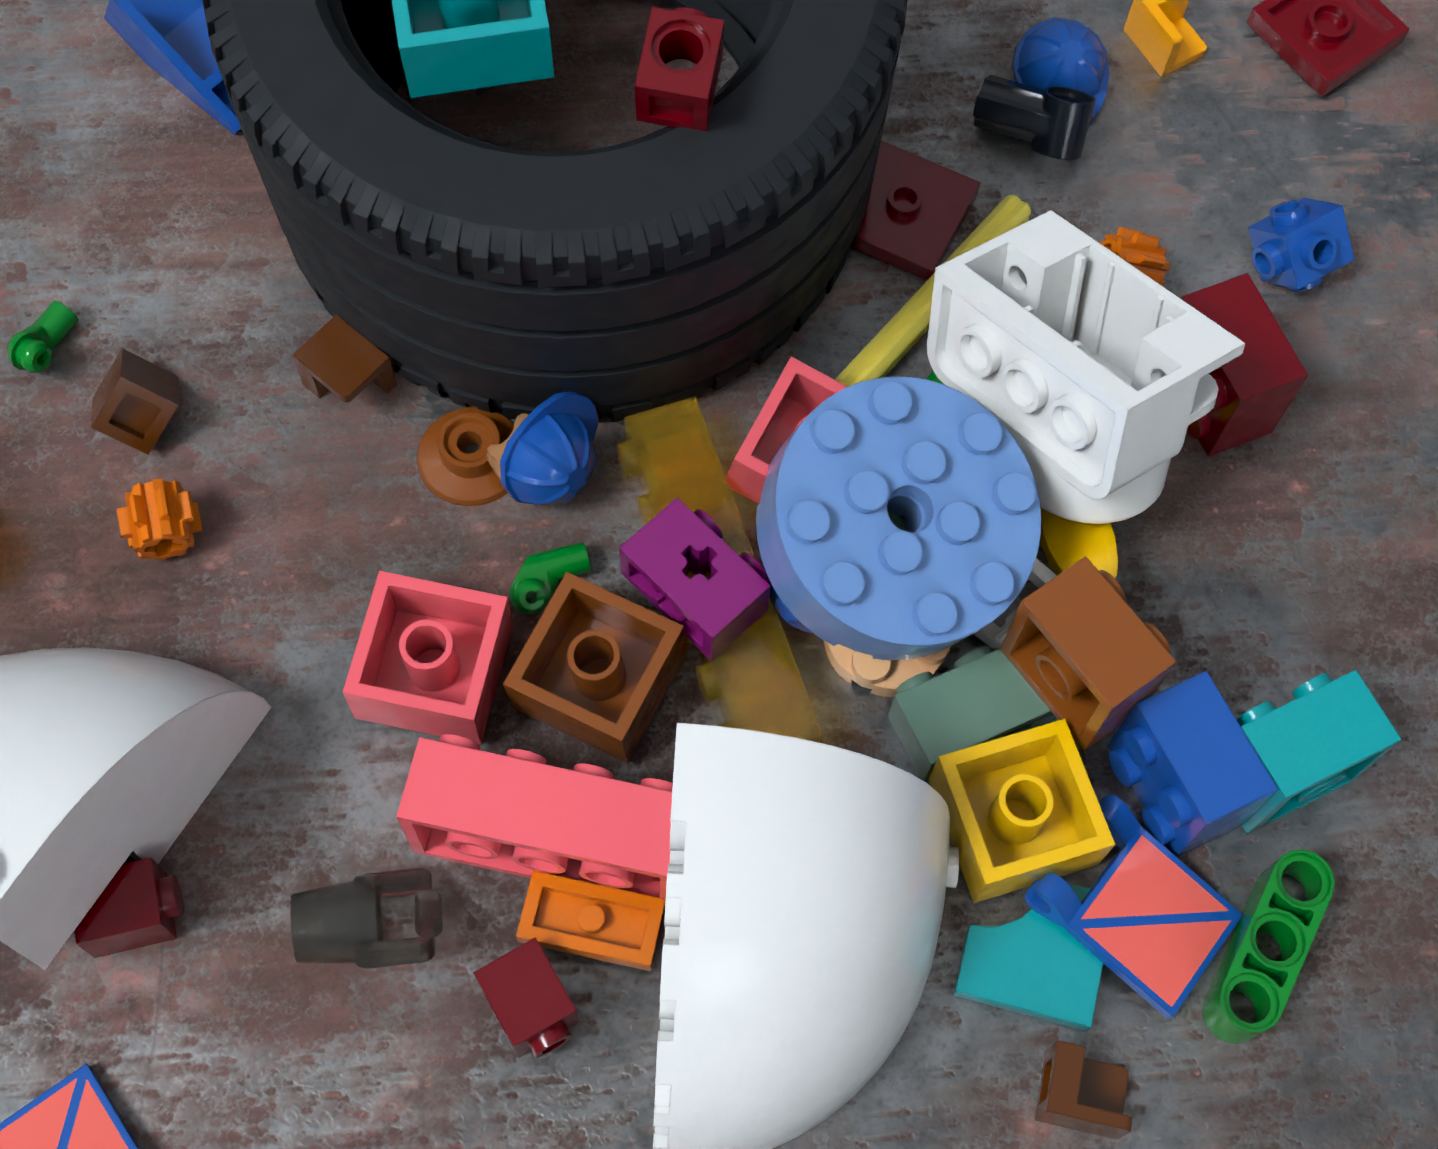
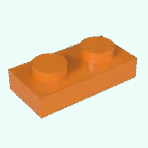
(591, 920)

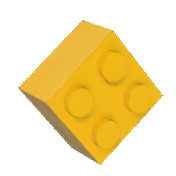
(1021, 810)

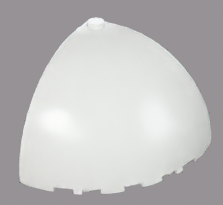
(100, 766)
(791, 932)

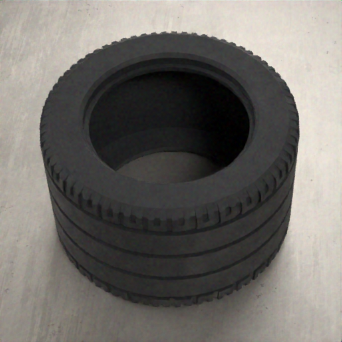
(567, 270)

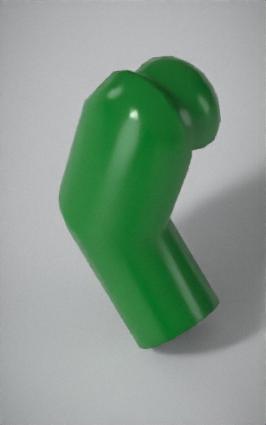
(542, 573)

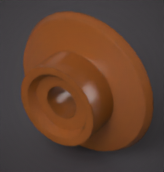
(457, 475)

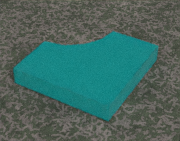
(1031, 970)

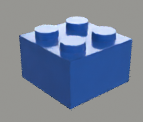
(1189, 765)

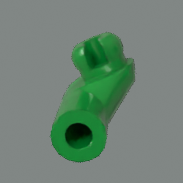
(33, 346)

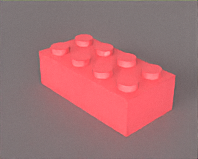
(537, 817)

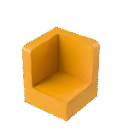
(1163, 34)

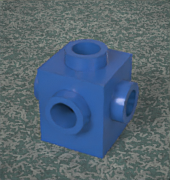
(1300, 243)

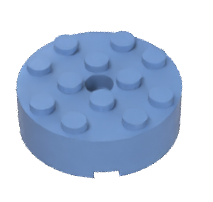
(927, 459)

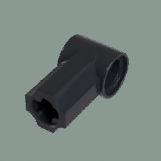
(1049, 118)

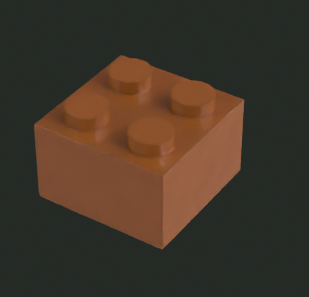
(1086, 651)
(596, 667)

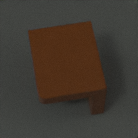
(342, 362)
(135, 401)
(1082, 1092)

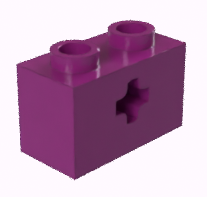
(710, 609)

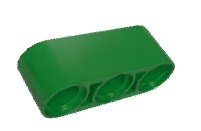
(1291, 925)

